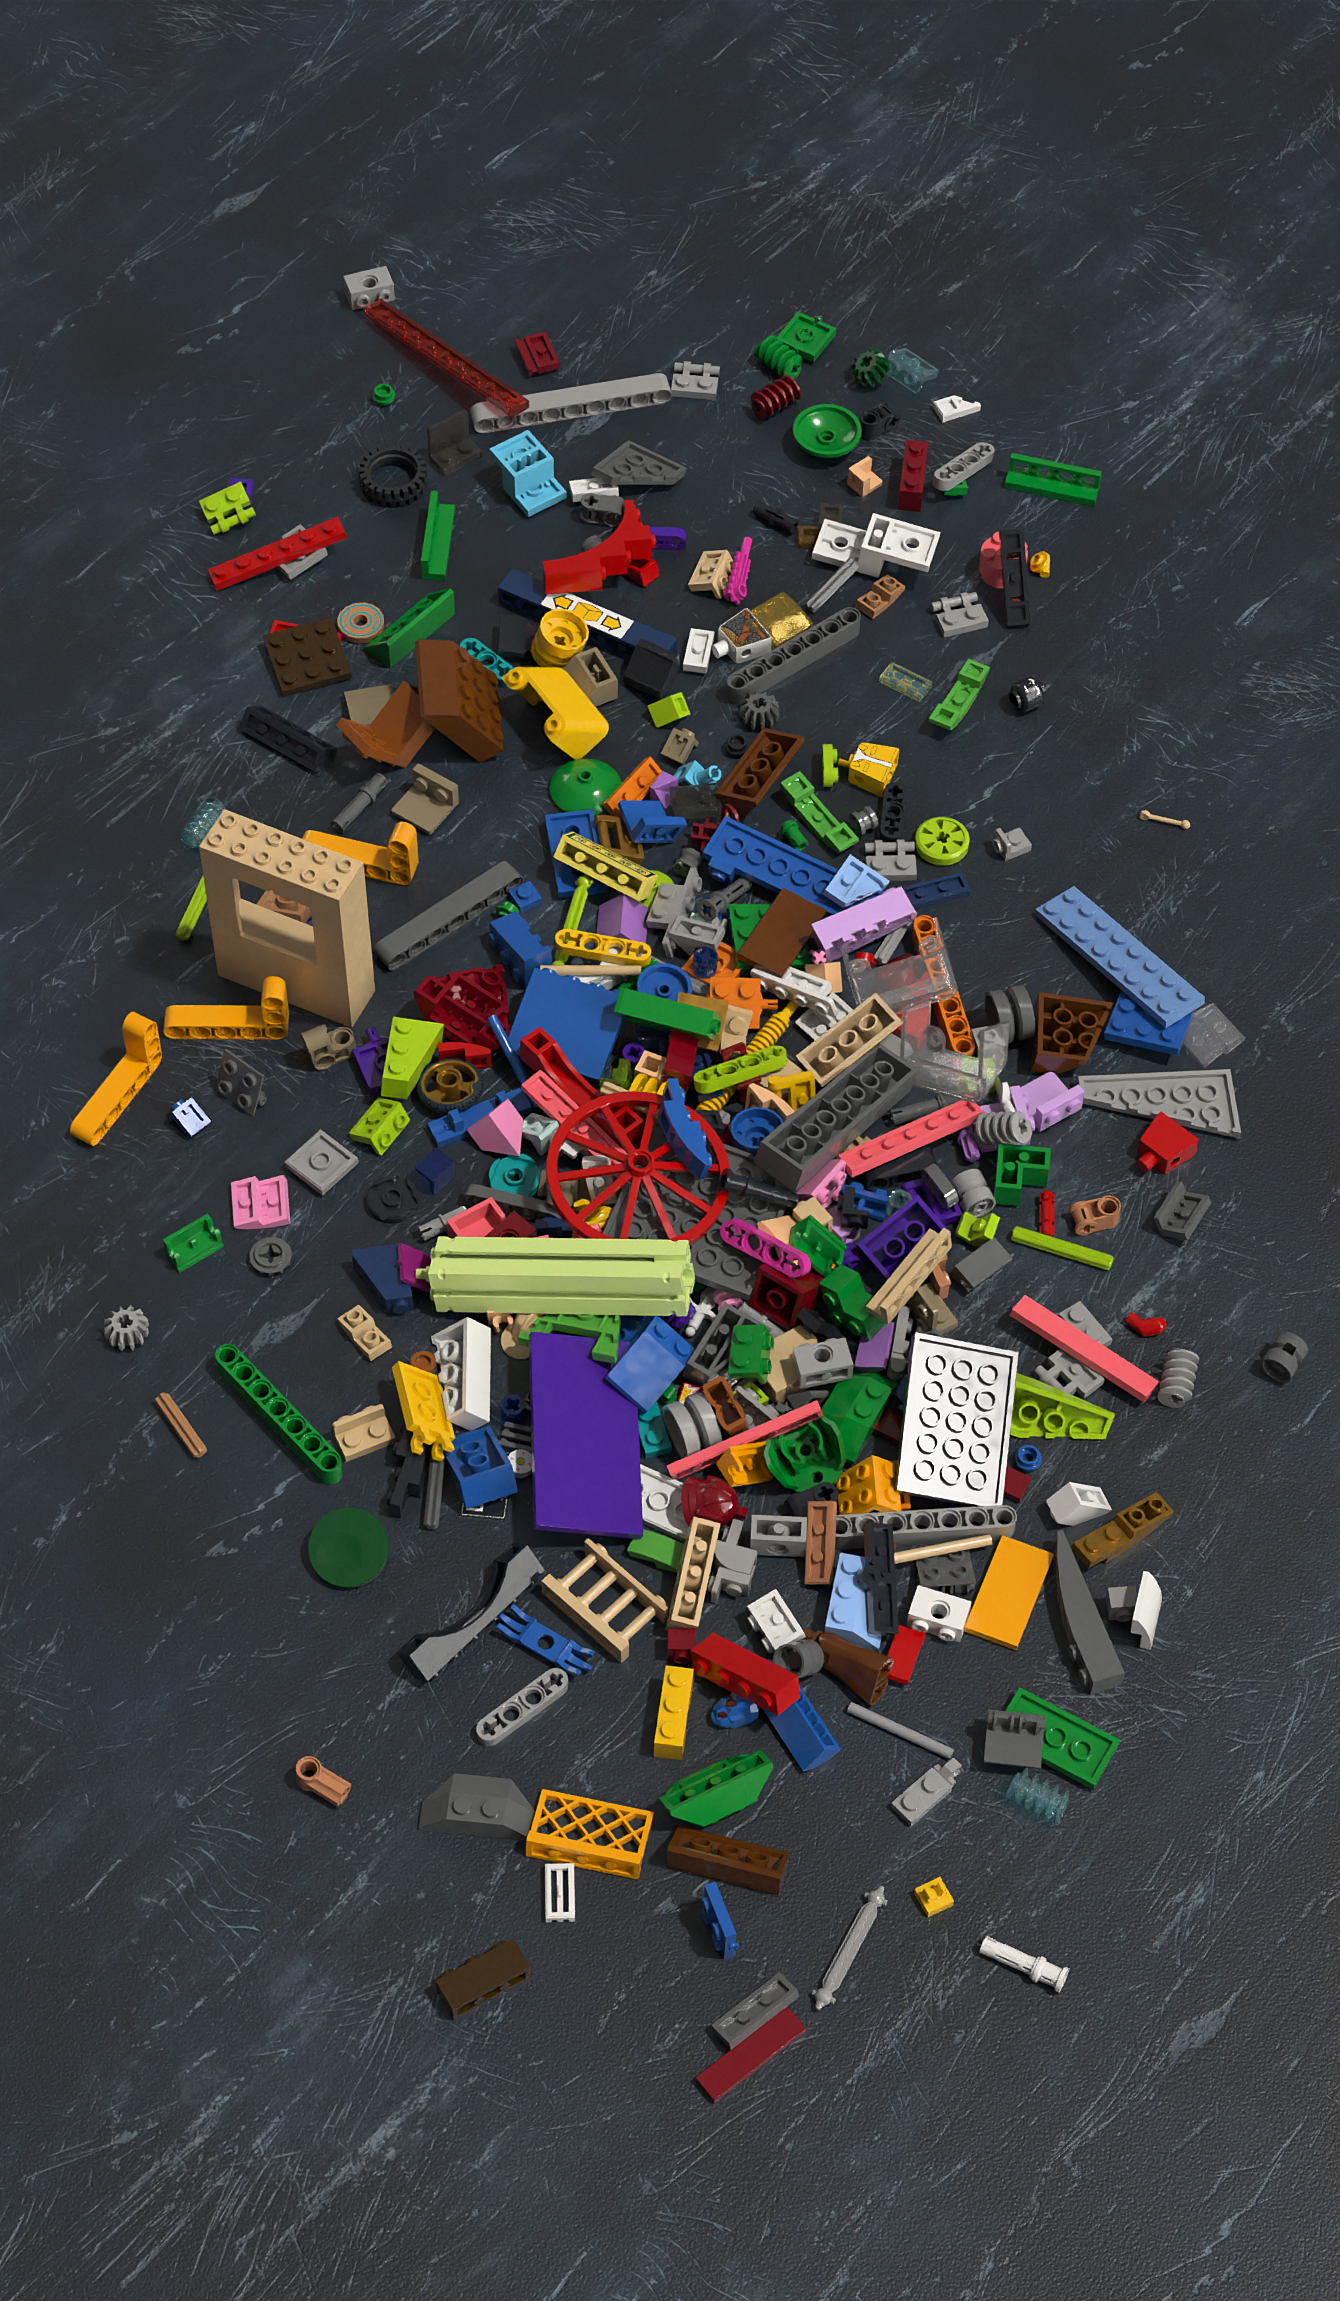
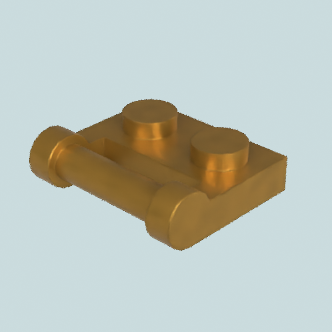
(623, 841)

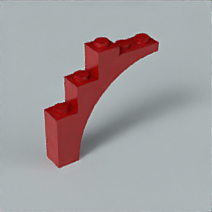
(610, 557)

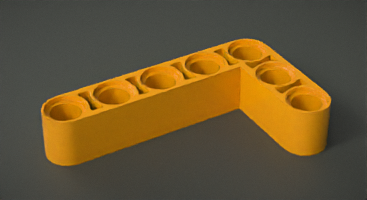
(389, 864)
(231, 1021)
(123, 1083)

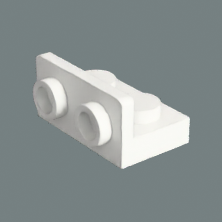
(774, 1621)

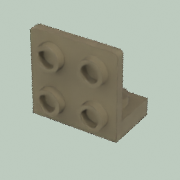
(427, 800)
(930, 1310)

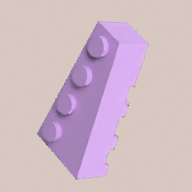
(863, 923)

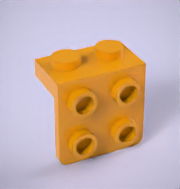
(868, 1487)

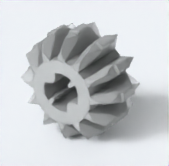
(126, 1328)

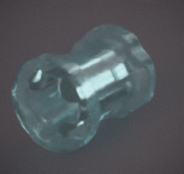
(897, 1200)

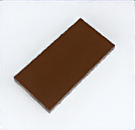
(781, 934)

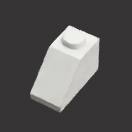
(1077, 1504)

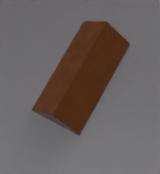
(758, 769)
(727, 1859)

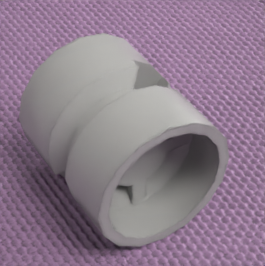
(973, 1193)

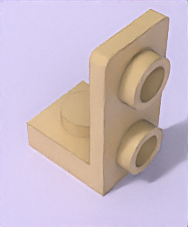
(735, 1028)

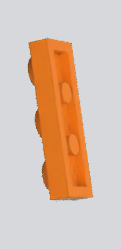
(634, 787)

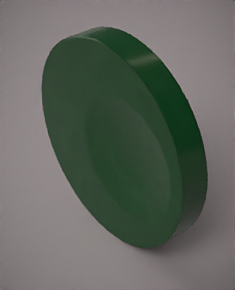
(348, 1547)

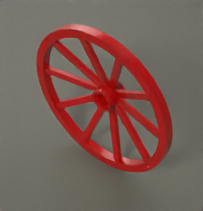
(628, 1164)

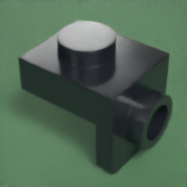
(851, 1218)

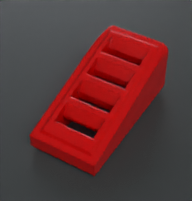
(642, 571)

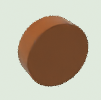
(424, 1360)

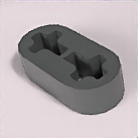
(939, 1186)

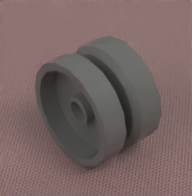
(1012, 1007)

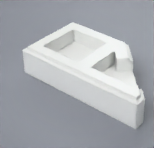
(954, 407)

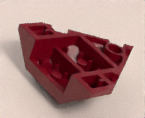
(464, 1003)

